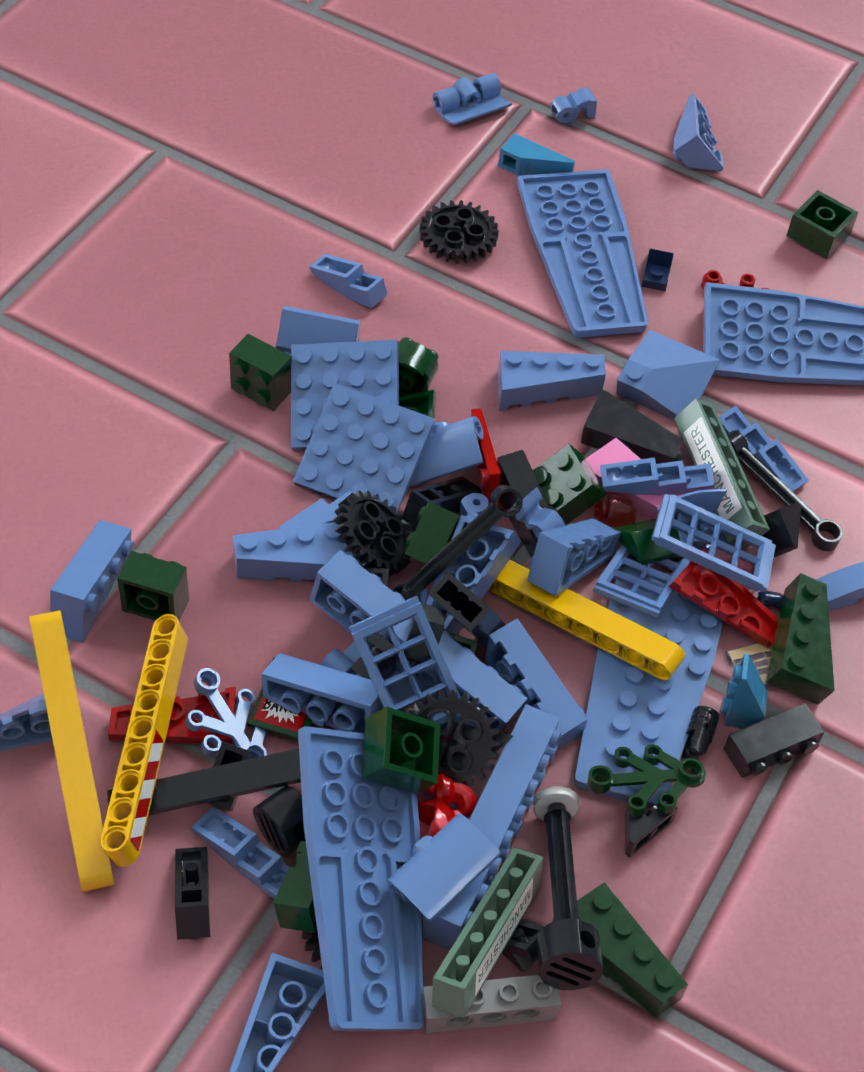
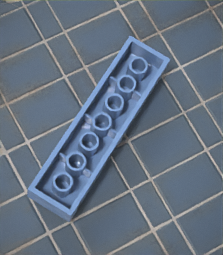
(353, 594)
(501, 811)

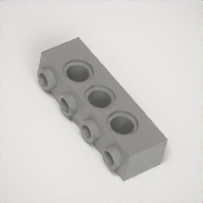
(497, 1004)

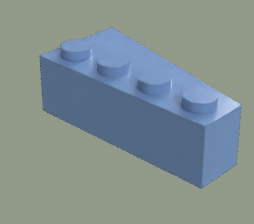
(286, 552)

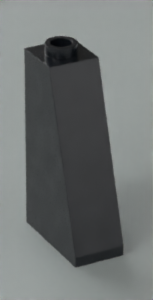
(644, 437)
(518, 474)
(466, 608)

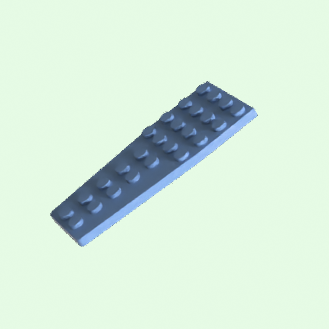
(585, 250)
(783, 336)
(637, 708)
(354, 844)

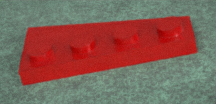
(489, 469)
(727, 601)
(177, 729)

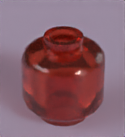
(615, 510)

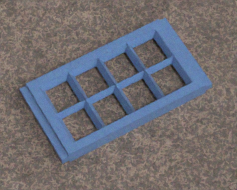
(763, 562)
(631, 598)
(386, 620)

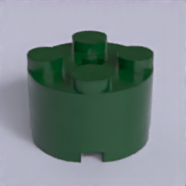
(416, 367)

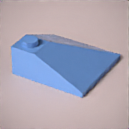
(665, 374)

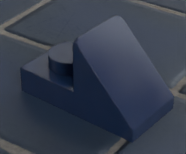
(657, 269)

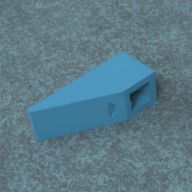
(529, 158)
(744, 696)

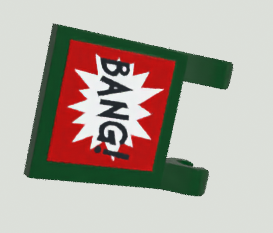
(276, 718)

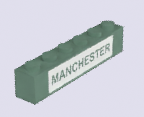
(708, 444)
(487, 933)

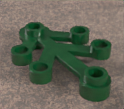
(684, 773)

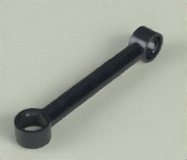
(785, 495)
(460, 543)

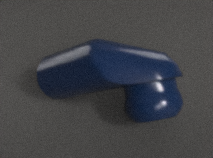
(770, 597)

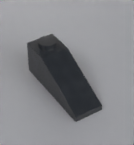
(444, 494)
(192, 893)

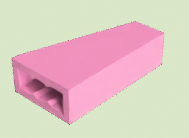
(617, 452)

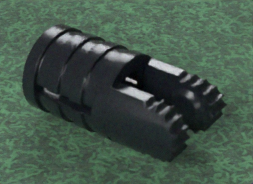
(700, 731)

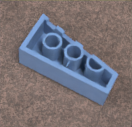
(548, 376)
(571, 553)
(479, 564)
(90, 577)
(523, 665)
(321, 693)
(279, 1014)

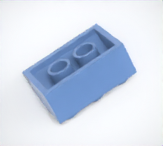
(312, 327)

